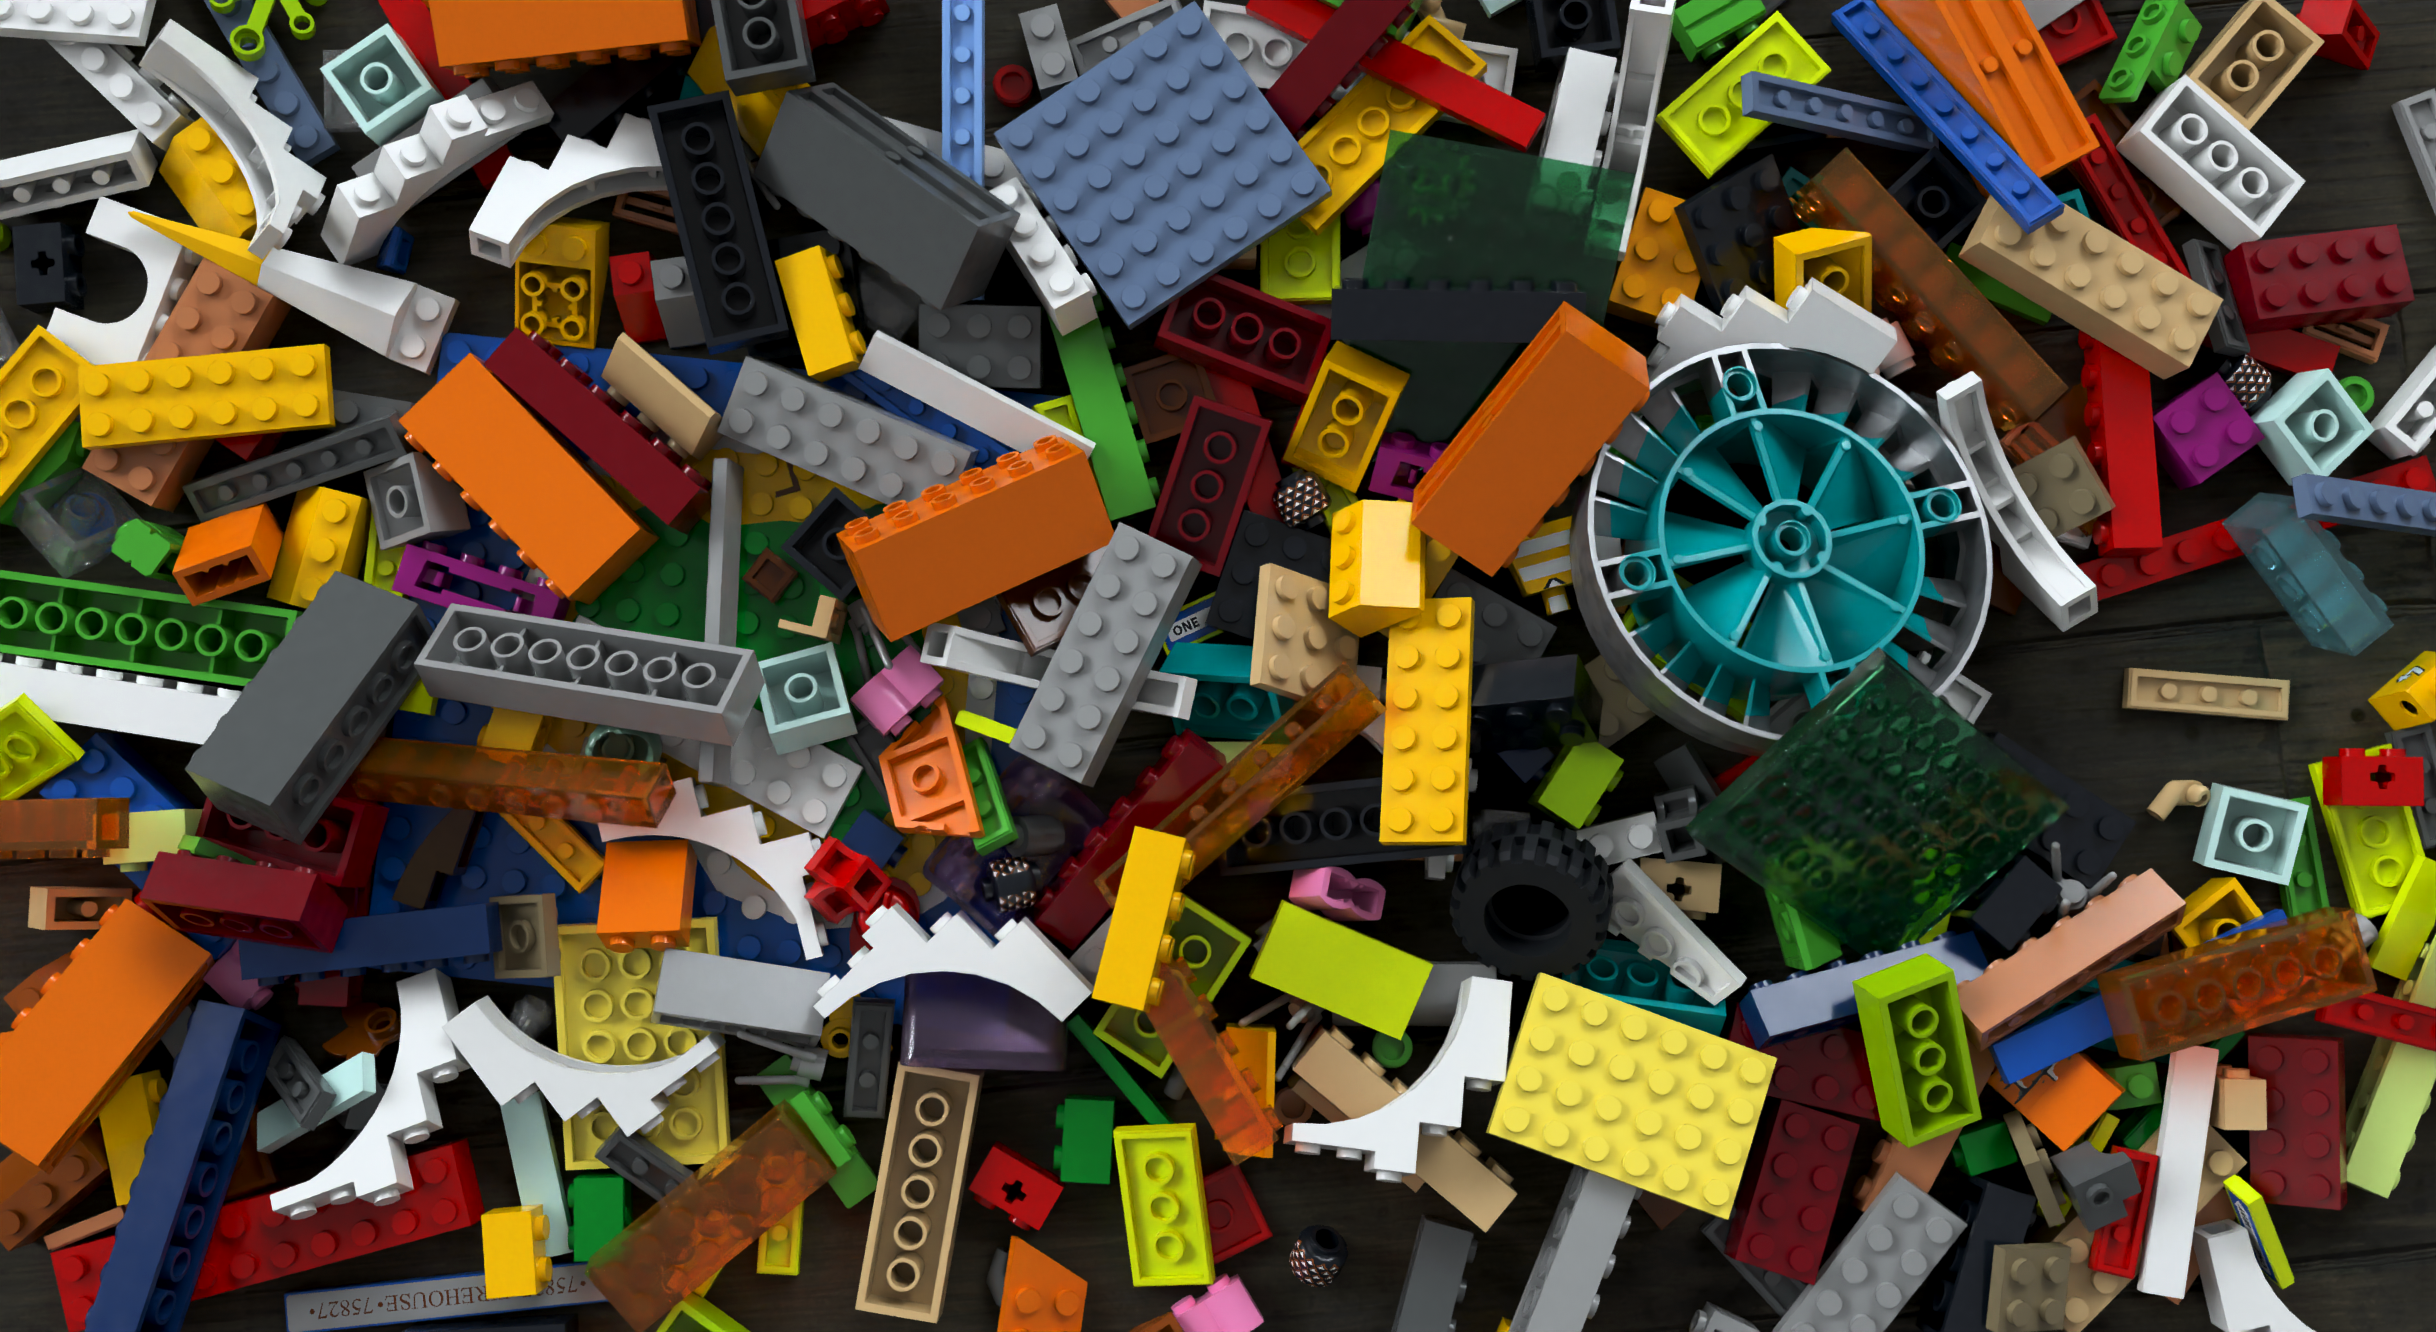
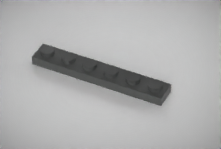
(298, 467)

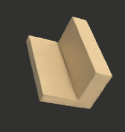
(827, 623)

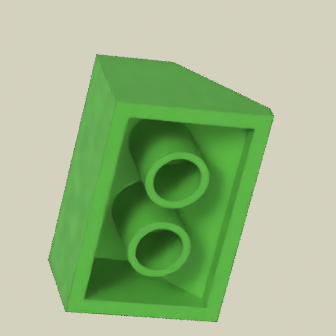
(1801, 940)

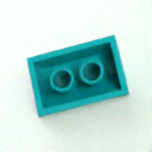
(1223, 695)

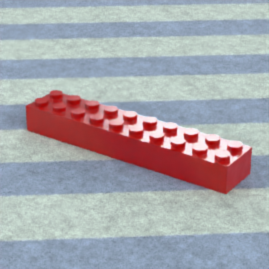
(262, 1245)

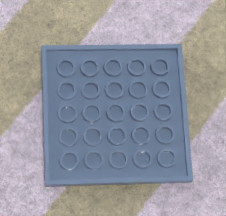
(1162, 164)

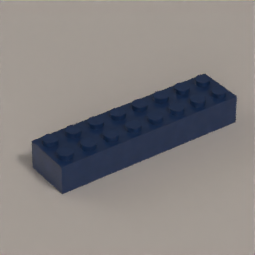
(185, 1172)

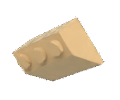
(661, 399)

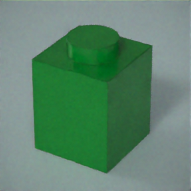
(1982, 1147)

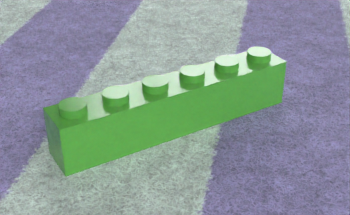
(1107, 419)

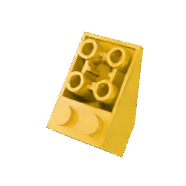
(563, 282)

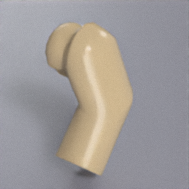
(1434, 8)
(2178, 794)

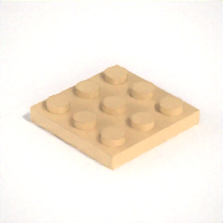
(1293, 635)

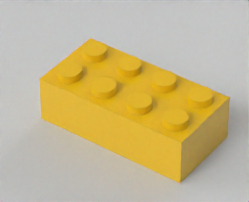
(1143, 919)

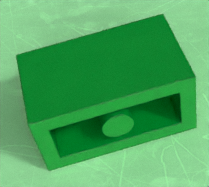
(1087, 1138)
(601, 1211)

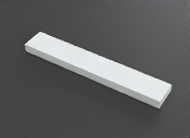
(961, 396)
(2178, 1171)

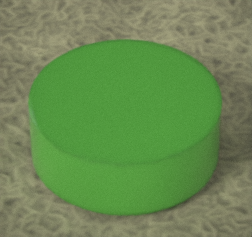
(2359, 391)
(1391, 1051)

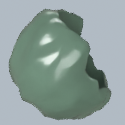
(624, 744)

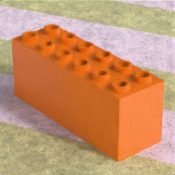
(550, 33)
(2003, 72)
(1530, 440)
(527, 481)
(976, 536)
(93, 1030)

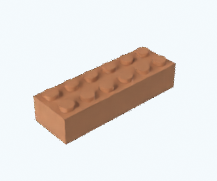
(211, 317)

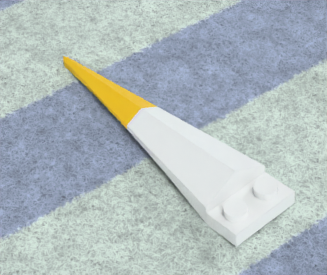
(370, 307)

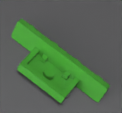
(2152, 50)
(854, 1176)

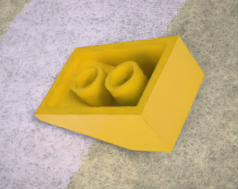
(1346, 416)

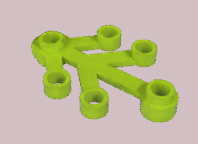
(257, 23)

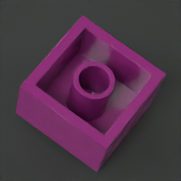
(2202, 431)

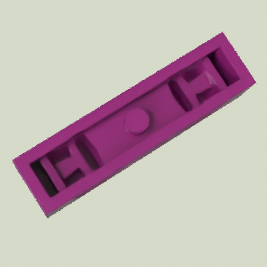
(1399, 464)
(420, 568)

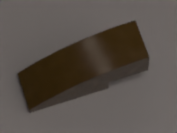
(441, 854)

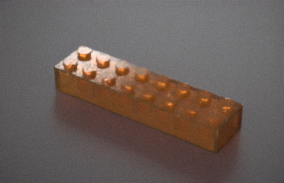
(1931, 293)

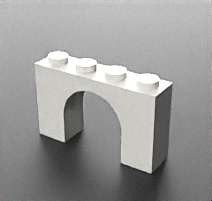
(168, 274)

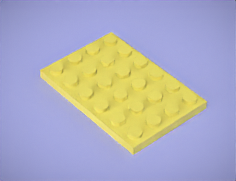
(605, 1019)
(1632, 1095)

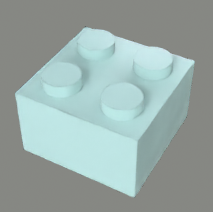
(382, 84)
(2310, 425)
(805, 699)
(2250, 833)

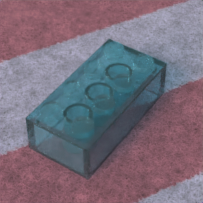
(2309, 574)

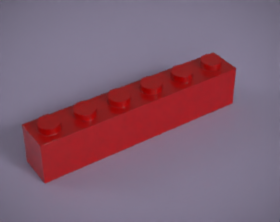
(2122, 450)

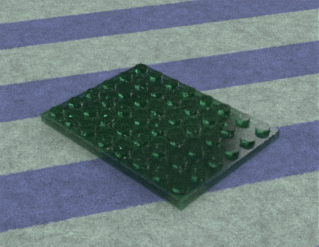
(1489, 217)
(1877, 810)

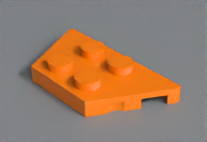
(930, 779)
(1039, 1293)

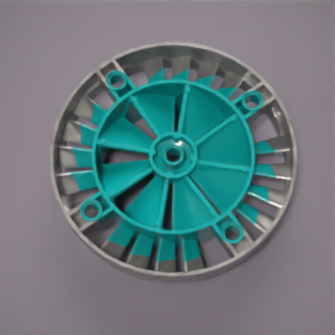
(1827, 596)

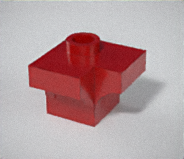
(844, 881)

